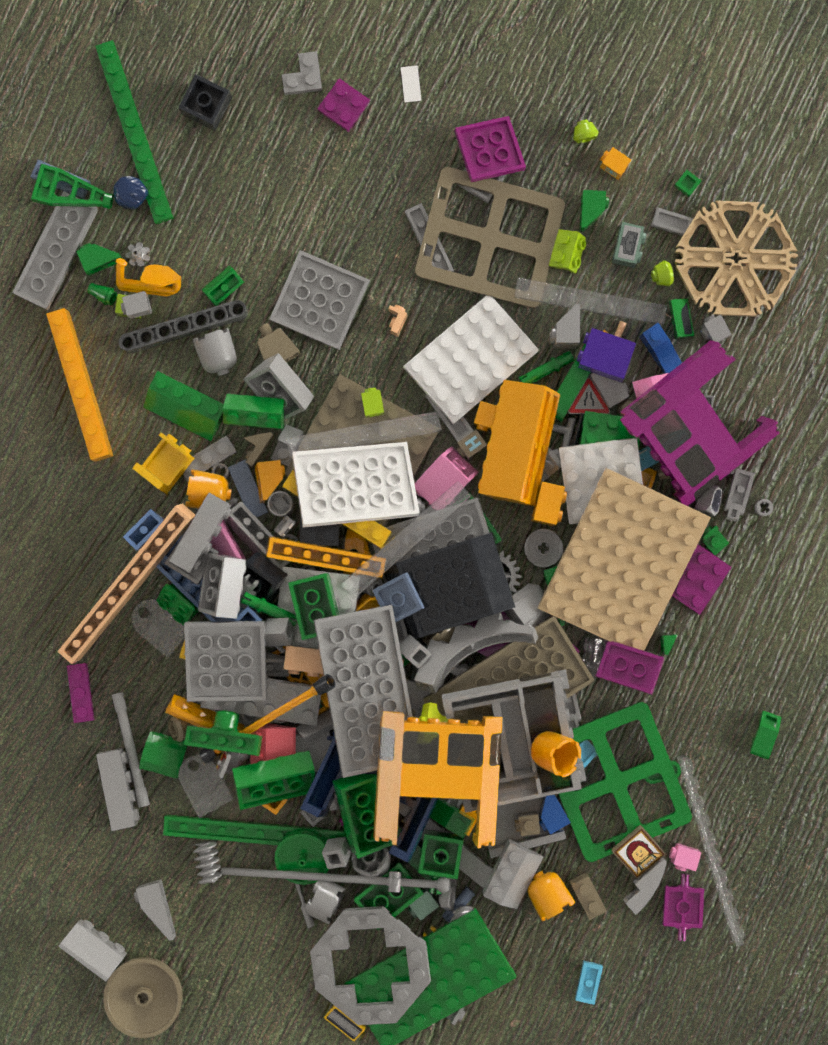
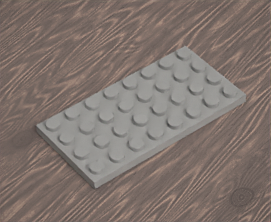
(369, 677)

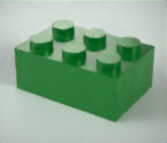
(602, 428)
(312, 600)
(394, 902)

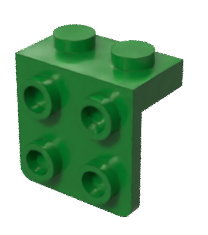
(176, 604)

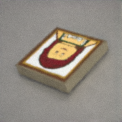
(638, 851)

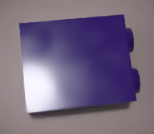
(606, 355)

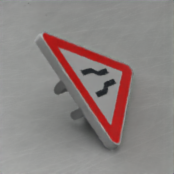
(589, 400)

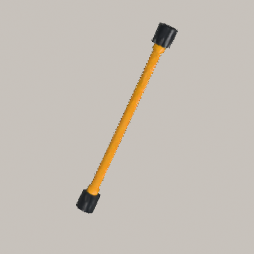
(322, 685)

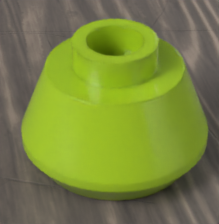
(585, 132)
(663, 274)

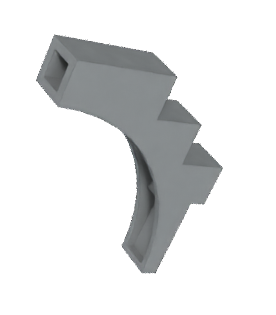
(464, 642)

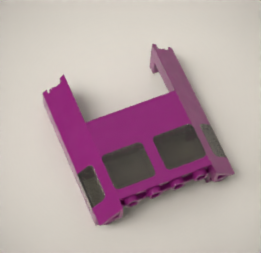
(687, 431)

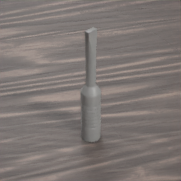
(309, 920)

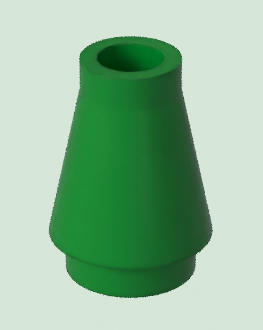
(104, 294)

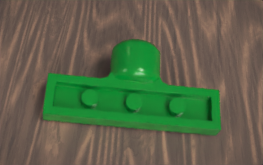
(224, 736)

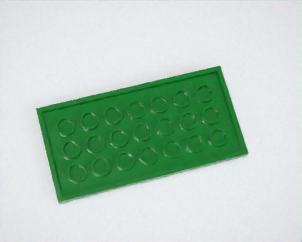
(462, 966)

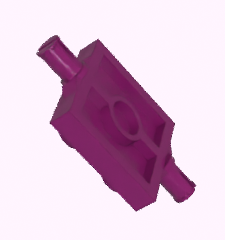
(683, 907)

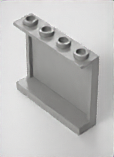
(506, 827)

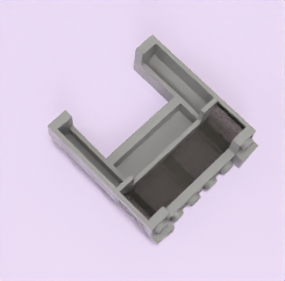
(526, 710)

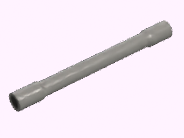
(140, 789)

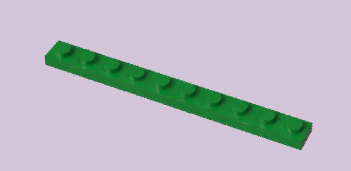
(134, 131)
(237, 830)

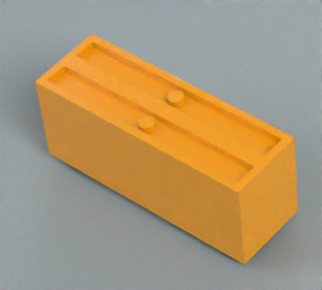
(519, 442)

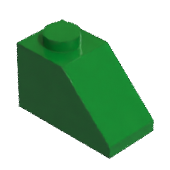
(592, 207)
(96, 258)

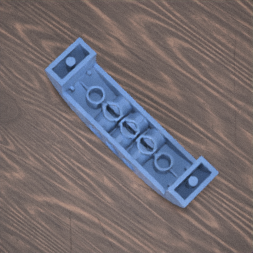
(138, 536)

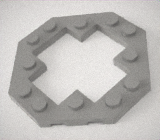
(345, 995)

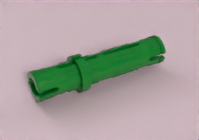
(547, 368)
(262, 605)

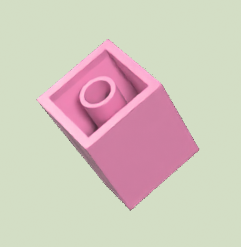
(444, 474)

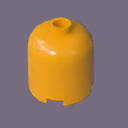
(206, 483)
(555, 753)
(549, 894)

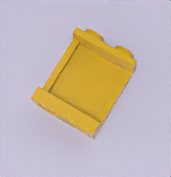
(165, 463)

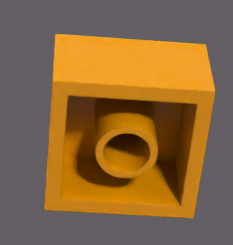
(548, 504)

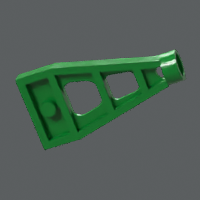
(47, 182)

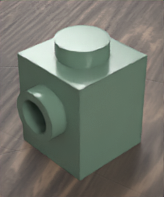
(423, 905)

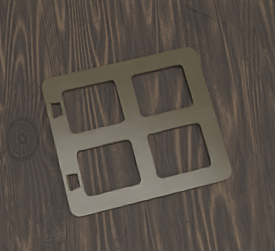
(489, 236)

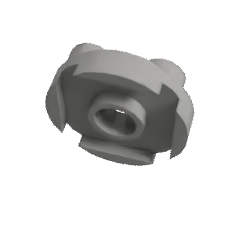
(536, 539)

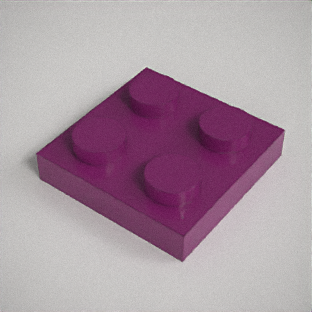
(343, 105)

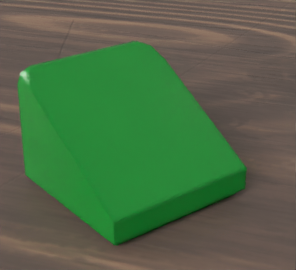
(667, 642)

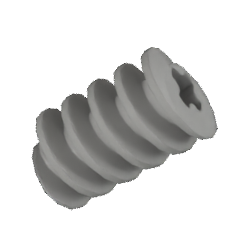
(208, 860)

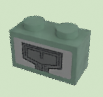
(628, 245)

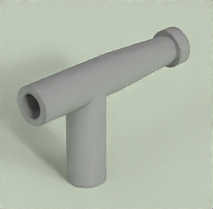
(566, 430)

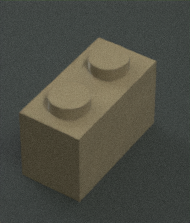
(588, 896)

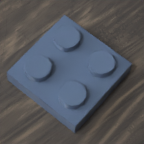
(401, 595)

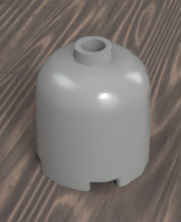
(216, 351)

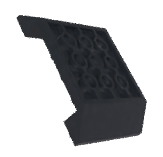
(455, 585)

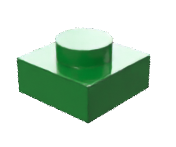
(687, 183)

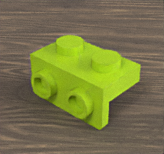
(568, 250)

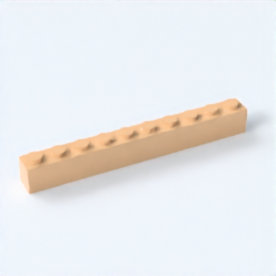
(127, 583)

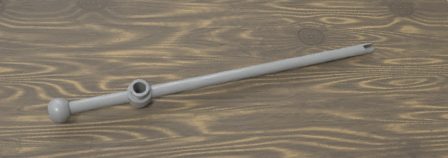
(394, 880)

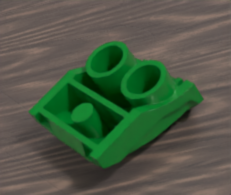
(162, 754)

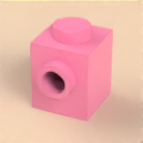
(684, 857)

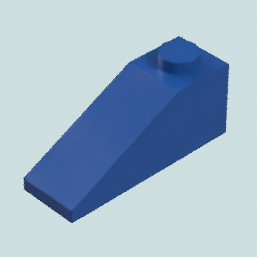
(660, 348)

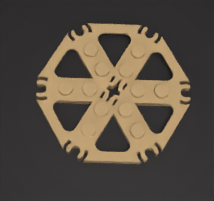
(728, 246)

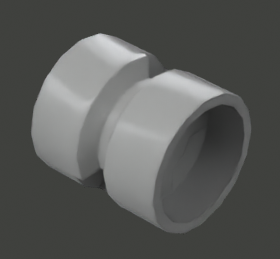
(280, 504)

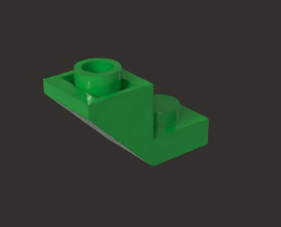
(766, 735)

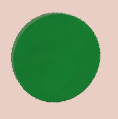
(301, 853)

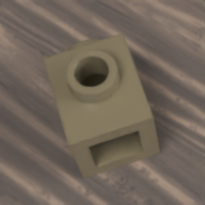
(527, 823)

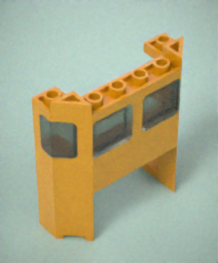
(437, 762)

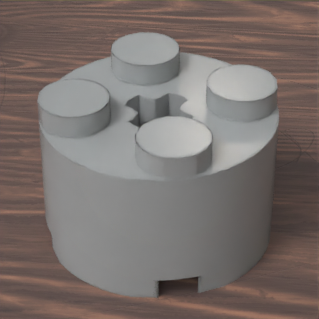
(325, 901)

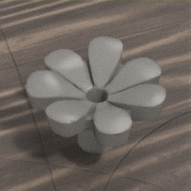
(140, 256)

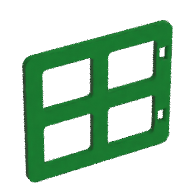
(617, 781)

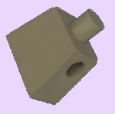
(276, 342)

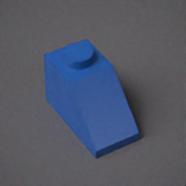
(552, 815)

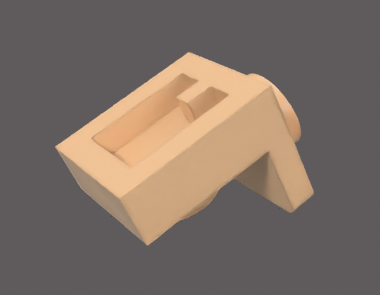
(397, 322)

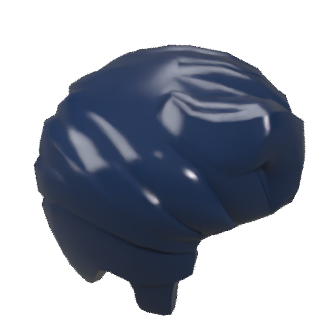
(129, 192)

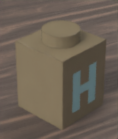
(471, 445)

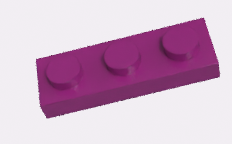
(80, 693)

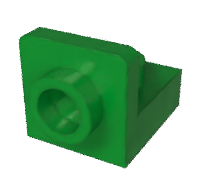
(713, 539)

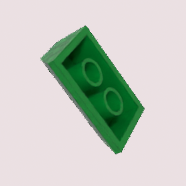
(253, 412)

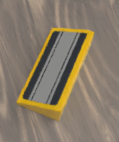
(344, 1023)

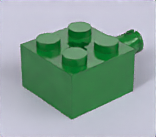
(438, 866)

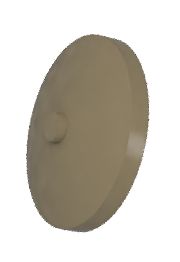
(143, 997)

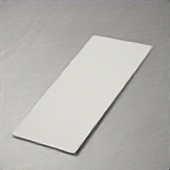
(411, 83)

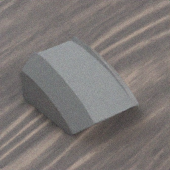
(526, 605)

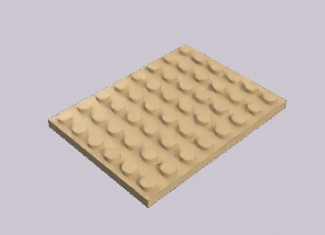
(623, 561)

